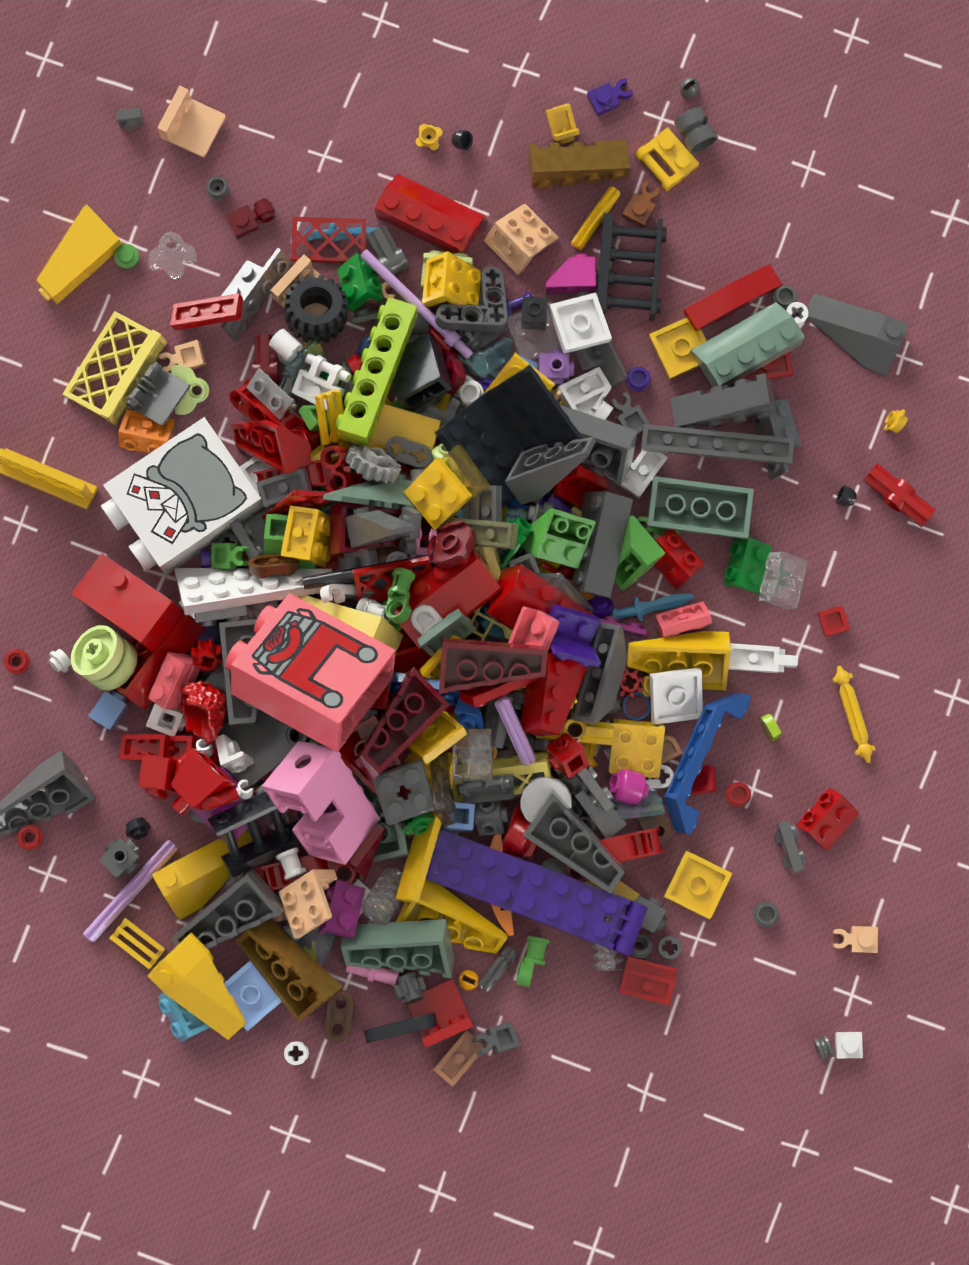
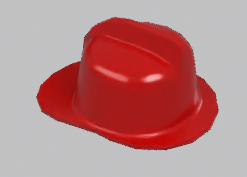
(514, 842)

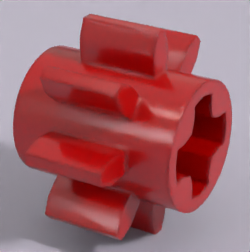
(206, 655)
(632, 677)

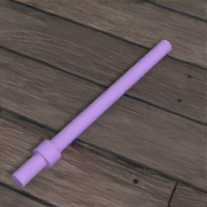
(452, 338)

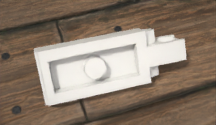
(760, 658)

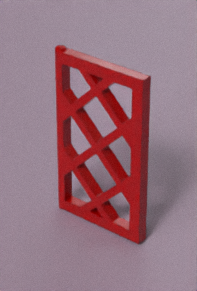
(316, 222)
(296, 496)
(379, 572)

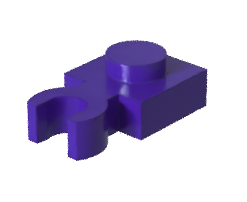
(606, 98)

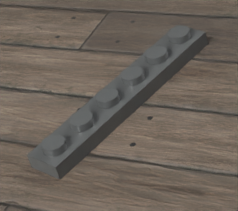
(717, 444)

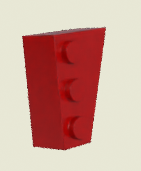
(551, 697)

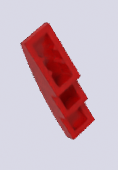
(732, 298)
(160, 745)

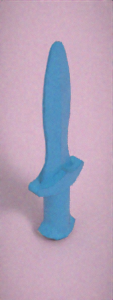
(341, 235)
(643, 608)

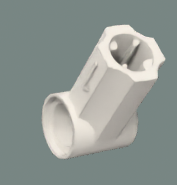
(285, 346)

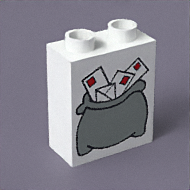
(181, 498)

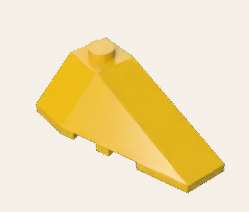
(699, 649)
(196, 877)

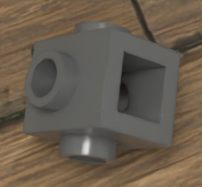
(491, 817)
(112, 861)

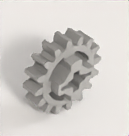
(373, 463)

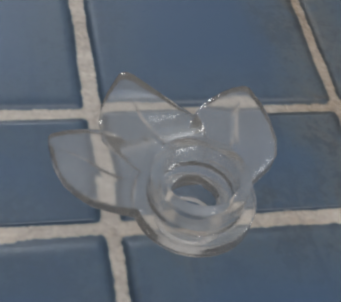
(172, 259)

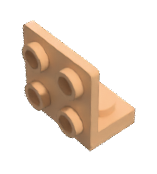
(190, 123)
(519, 237)
(300, 269)
(306, 901)

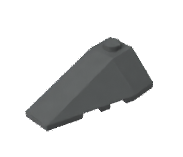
(861, 332)
(375, 527)

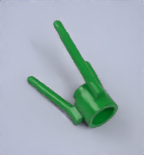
(524, 531)

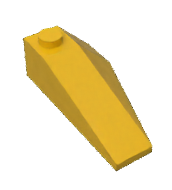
(463, 922)
(196, 985)

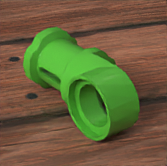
(399, 595)
(534, 955)

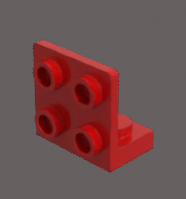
(448, 1009)

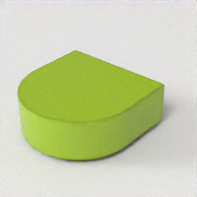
(771, 727)

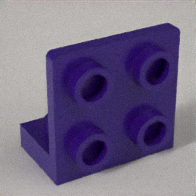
(574, 636)

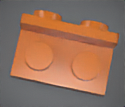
(142, 433)

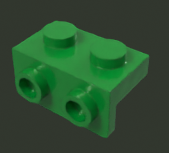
(359, 282)
(747, 564)

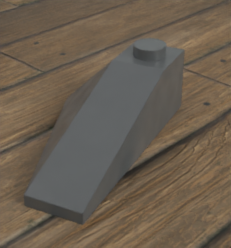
(543, 467)
(47, 791)

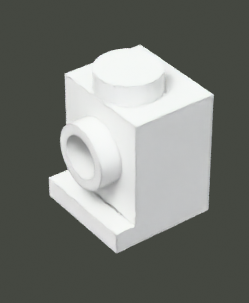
(158, 721)

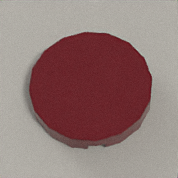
(451, 544)

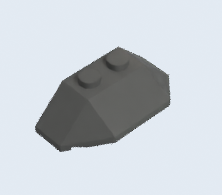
(601, 684)

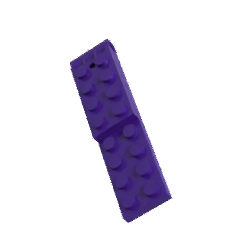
(536, 892)

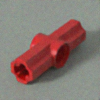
(899, 495)

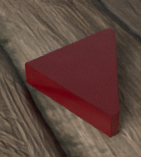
(364, 856)

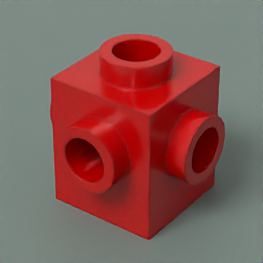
(567, 755)

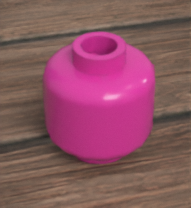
(628, 786)

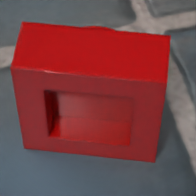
(833, 621)
(705, 781)

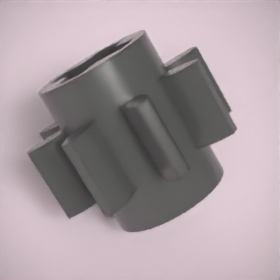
(410, 988)

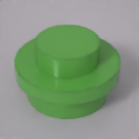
(126, 256)

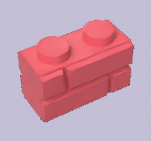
(172, 677)

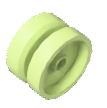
(104, 658)

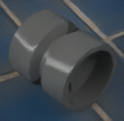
(695, 128)

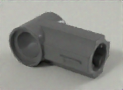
(387, 250)

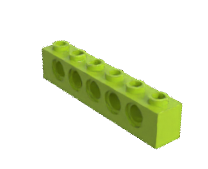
(361, 429)

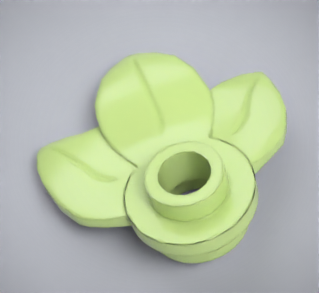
(190, 399)

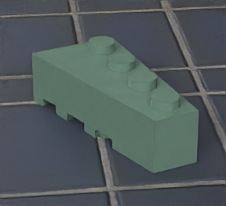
(402, 946)

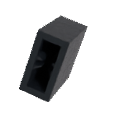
(421, 373)

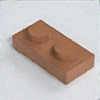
(458, 1058)

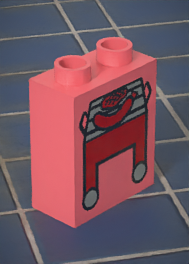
(310, 671)

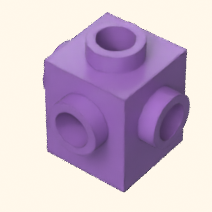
(558, 360)

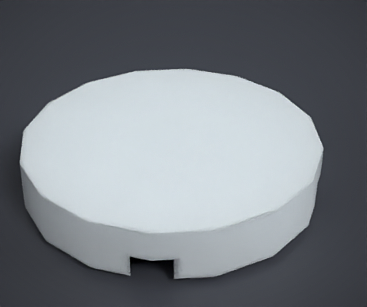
(537, 792)

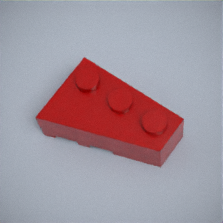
(157, 776)

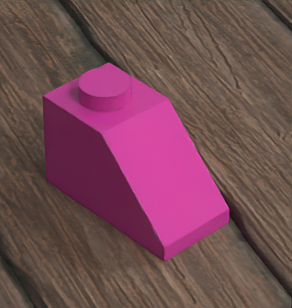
(574, 276)

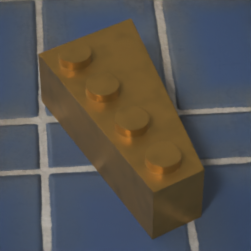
(577, 163)
(288, 969)

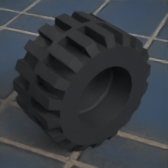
(316, 291)

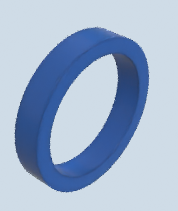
(636, 718)

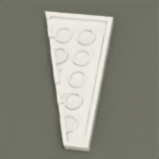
(227, 588)

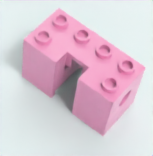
(327, 794)

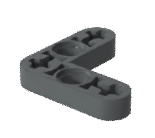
(482, 313)

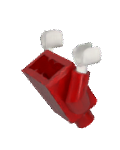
(203, 782)

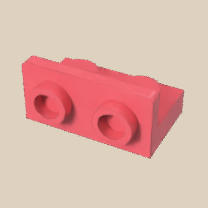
(683, 619)
(534, 628)

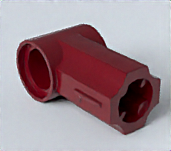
(265, 357)

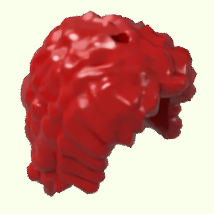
(203, 709)

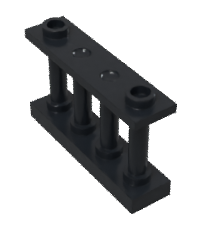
(608, 277)
(261, 848)

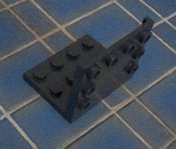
(507, 422)

